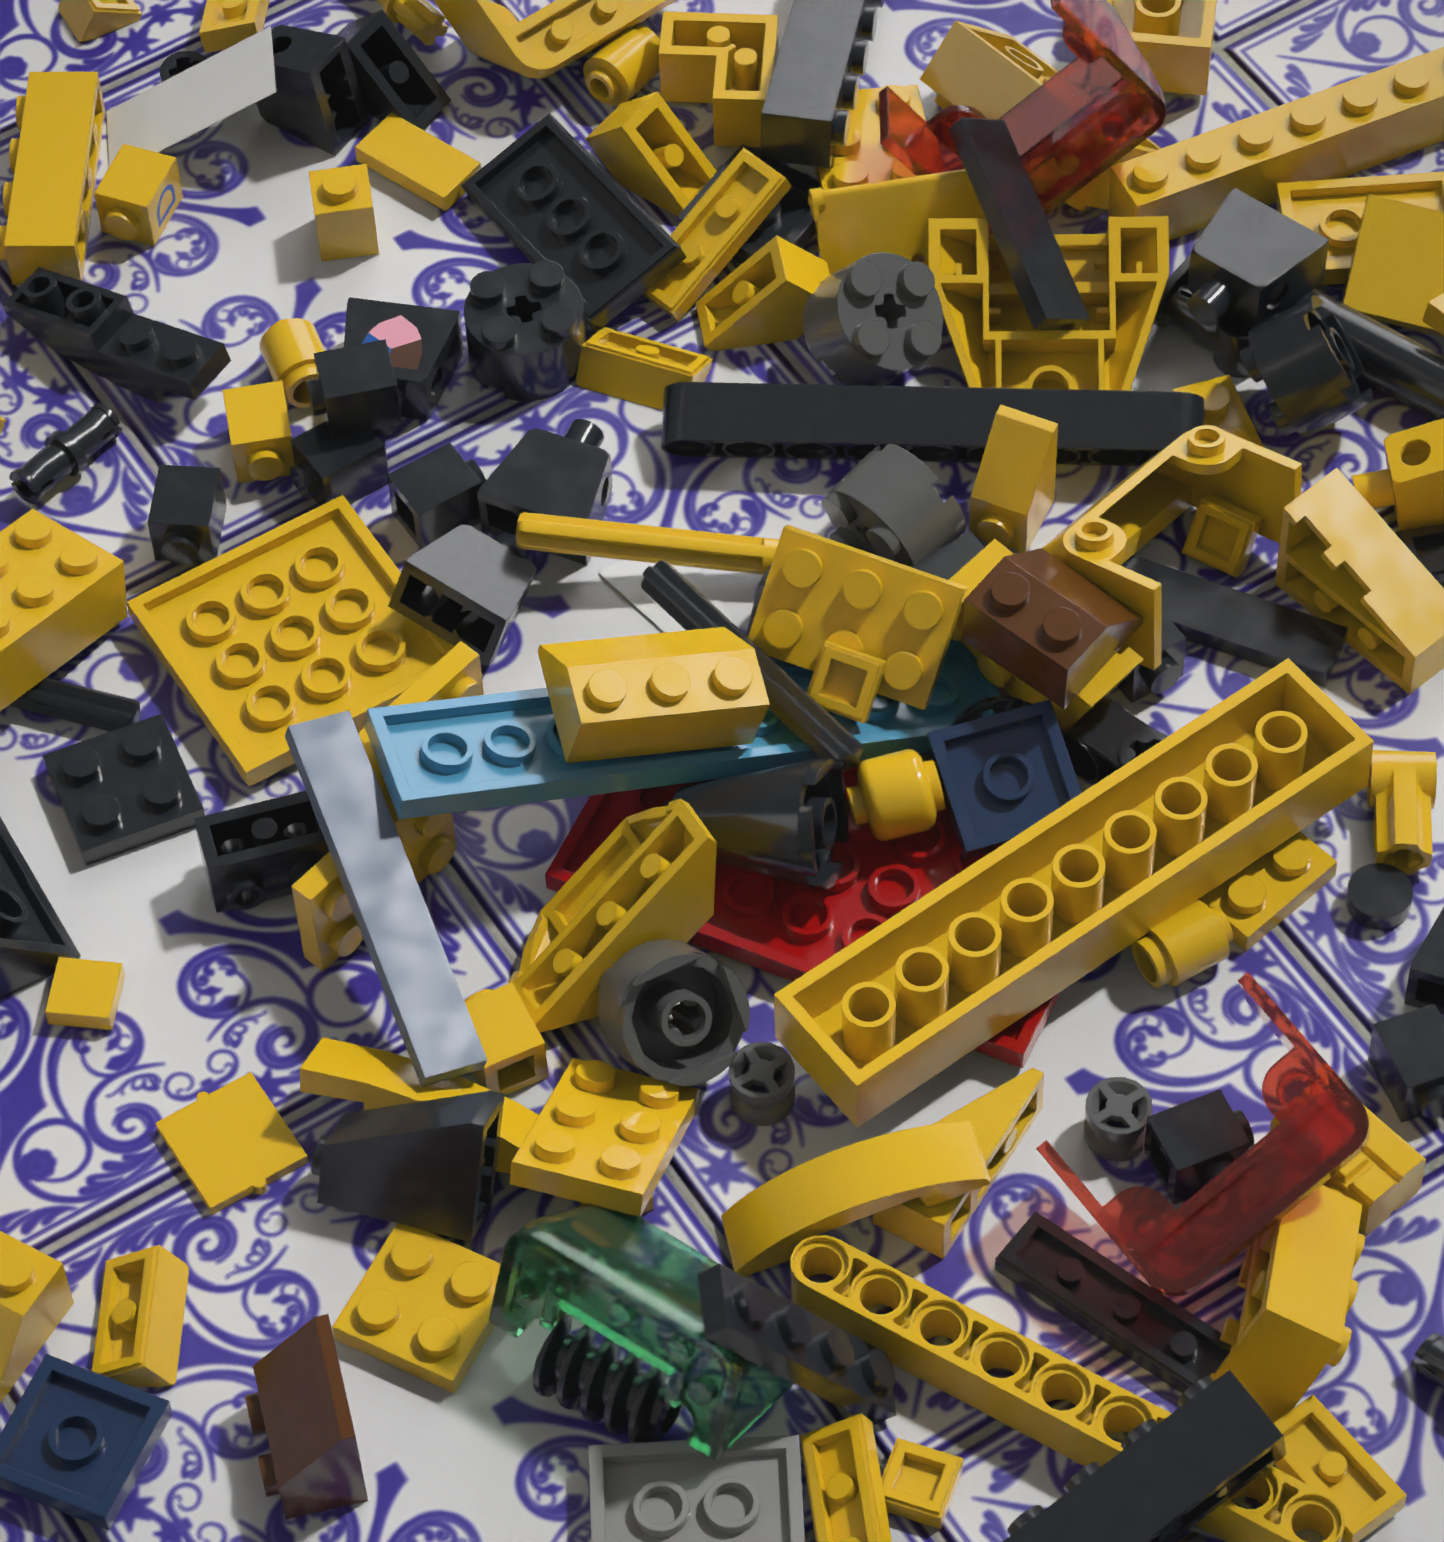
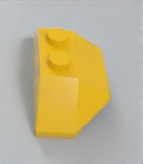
(636, 888)

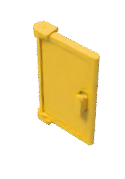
(888, 215)

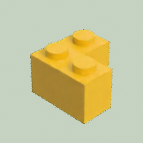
(722, 63)

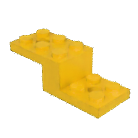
(320, 901)

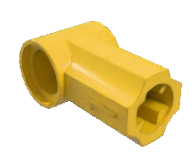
(1402, 797)

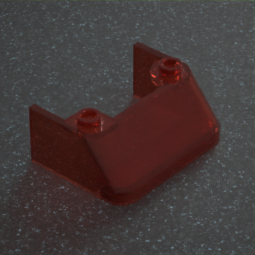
(1065, 127)
(1316, 1137)

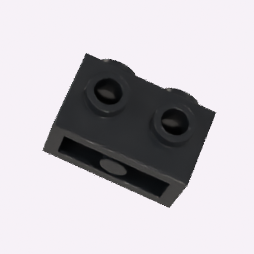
(259, 850)

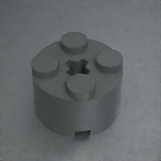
(874, 319)
(891, 507)
(644, 992)

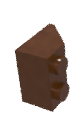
(1046, 623)
(307, 1424)

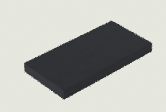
(570, 210)

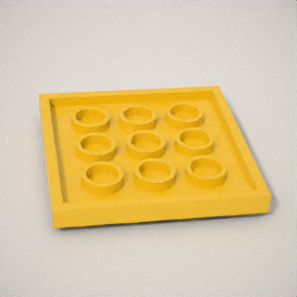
(286, 634)

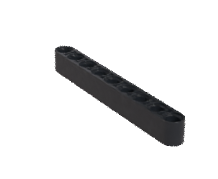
(925, 421)

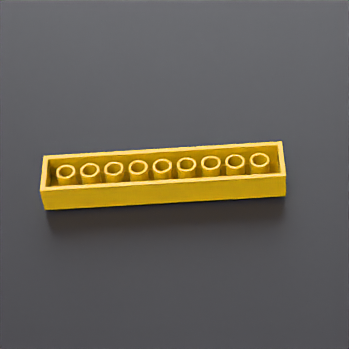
(1071, 891)

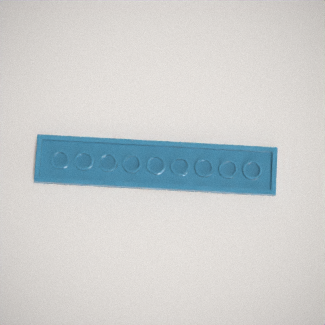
(510, 752)

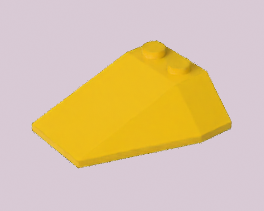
(993, 339)

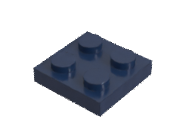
(1002, 774)
(79, 1441)

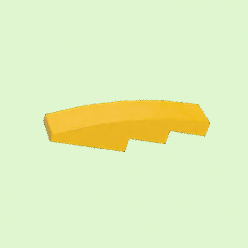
(389, 1079)

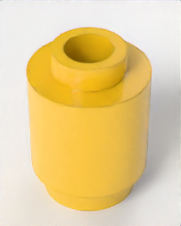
(623, 65)
(290, 357)
(1183, 945)

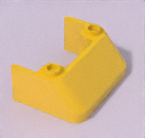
(547, 37)
(1154, 497)

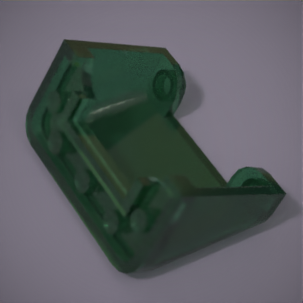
(645, 1297)

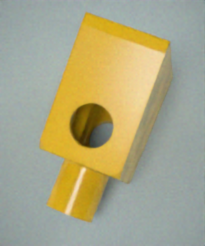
(1412, 477)

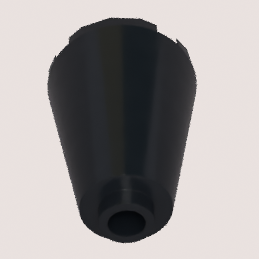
(777, 820)

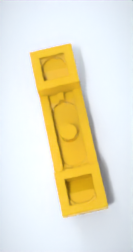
(852, 1184)

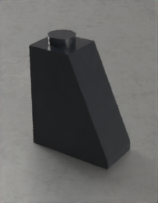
(415, 1163)

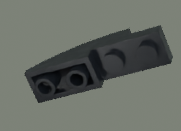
(108, 339)

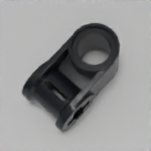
(1107, 740)

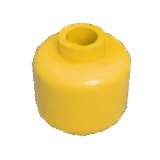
(896, 795)

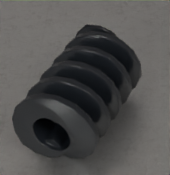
(603, 1384)

